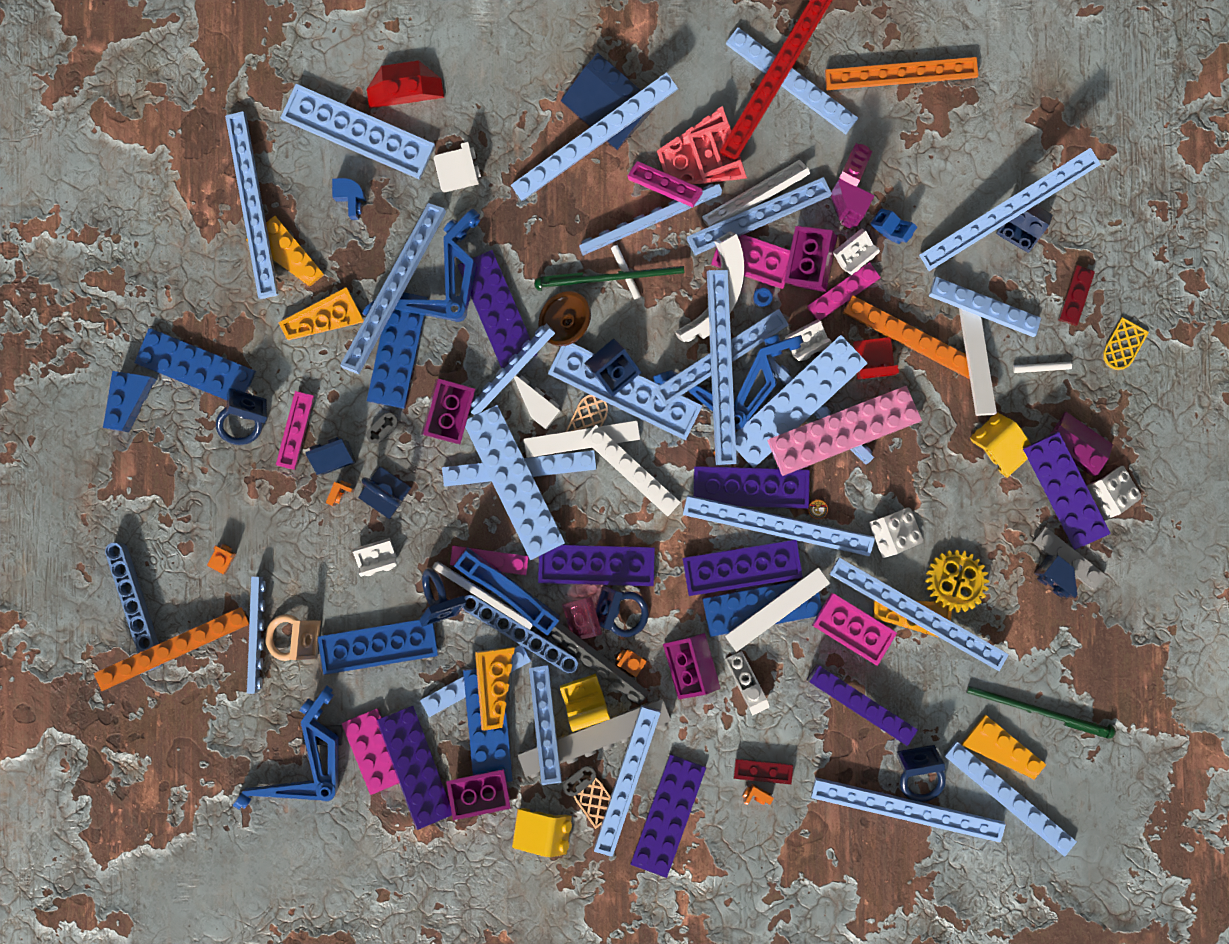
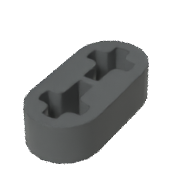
(379, 425)
(582, 784)

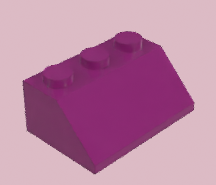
(850, 203)
(811, 258)
(448, 411)
(1086, 446)
(691, 666)
(479, 794)

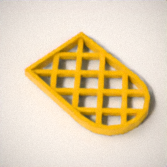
(1110, 342)

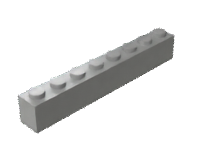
(593, 737)

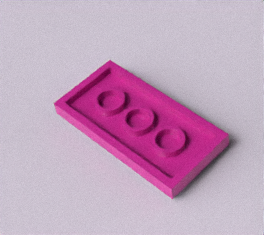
(761, 261)
(854, 629)
(370, 751)

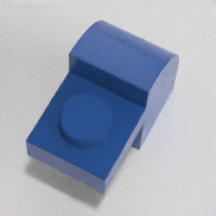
(348, 190)
(892, 227)

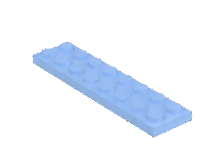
(357, 131)
(635, 398)
(799, 399)
(514, 482)

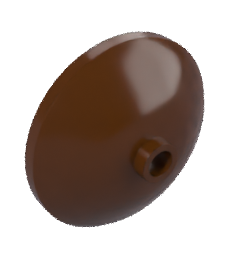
(563, 310)

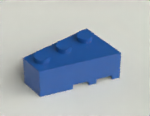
(125, 399)

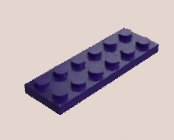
(496, 308)
(752, 487)
(1066, 490)
(597, 565)
(742, 567)
(414, 767)
(668, 815)

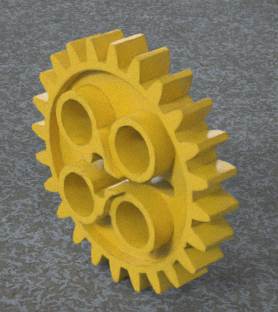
(974, 586)

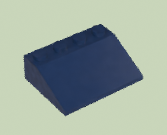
(598, 93)

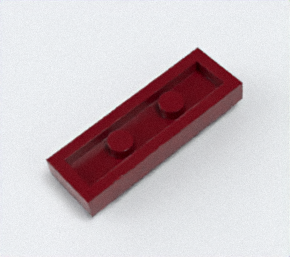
(1076, 295)
(763, 771)

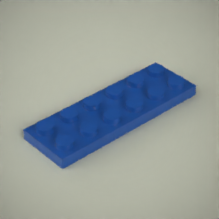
(396, 357)
(192, 365)
(732, 609)
(377, 646)
(490, 747)

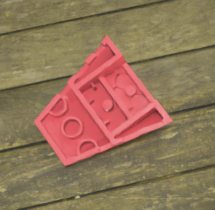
(696, 153)

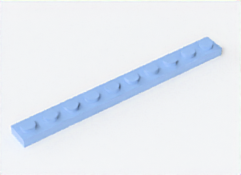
(594, 136)
(252, 205)
(1010, 209)
(393, 288)
(721, 367)
(778, 525)
(918, 614)
(908, 809)

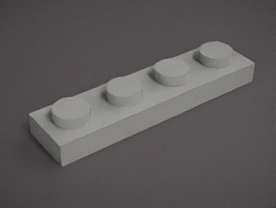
(1083, 569)

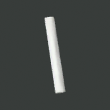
(623, 266)
(1042, 367)

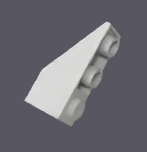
(539, 408)
(747, 683)

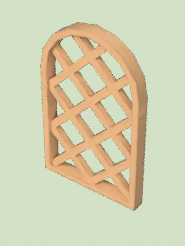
(589, 415)
(591, 805)

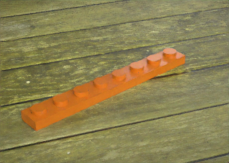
(901, 73)
(907, 335)
(171, 649)

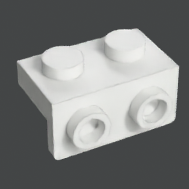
(856, 252)
(814, 340)
(375, 557)

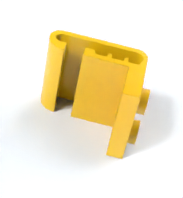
(1002, 442)
(584, 702)
(542, 833)

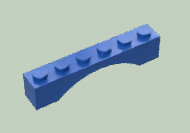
(524, 602)

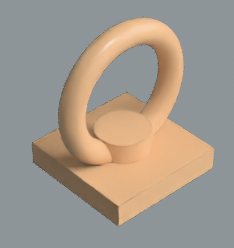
(303, 640)

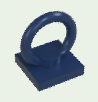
(246, 407)
(384, 492)
(609, 607)
(441, 608)
(920, 762)

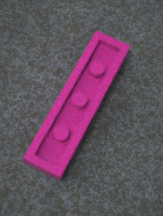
(856, 164)
(665, 184)
(843, 291)
(295, 430)
(502, 561)

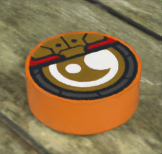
(817, 509)

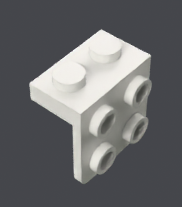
(457, 168)
(1114, 493)
(896, 532)

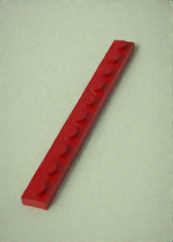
(774, 78)

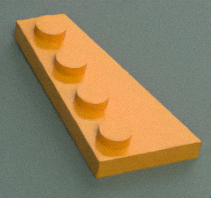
(290, 254)
(326, 315)
(885, 614)
(493, 676)
(997, 744)

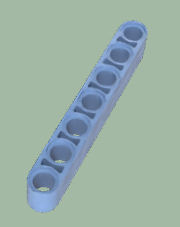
(127, 598)
(529, 634)

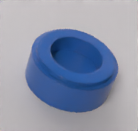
(762, 297)

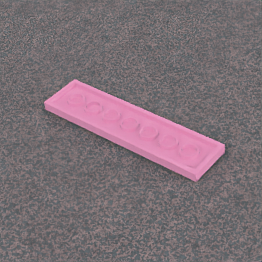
(844, 430)

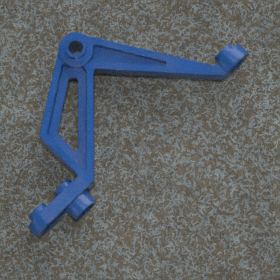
(446, 308)
(774, 347)
(323, 786)

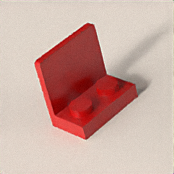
(878, 356)

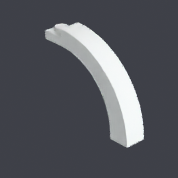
(731, 260)

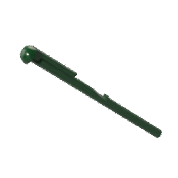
(578, 278)
(1072, 722)

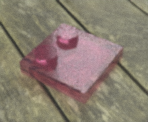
(582, 618)

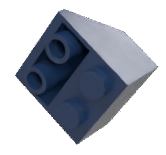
(1026, 228)
(330, 456)
(1058, 575)

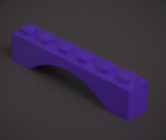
(862, 705)

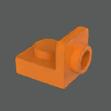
(335, 495)
(221, 558)
(630, 662)
(760, 795)

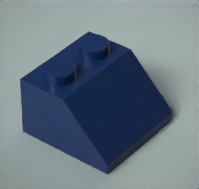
(613, 367)

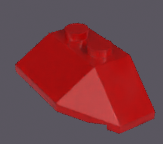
(404, 84)

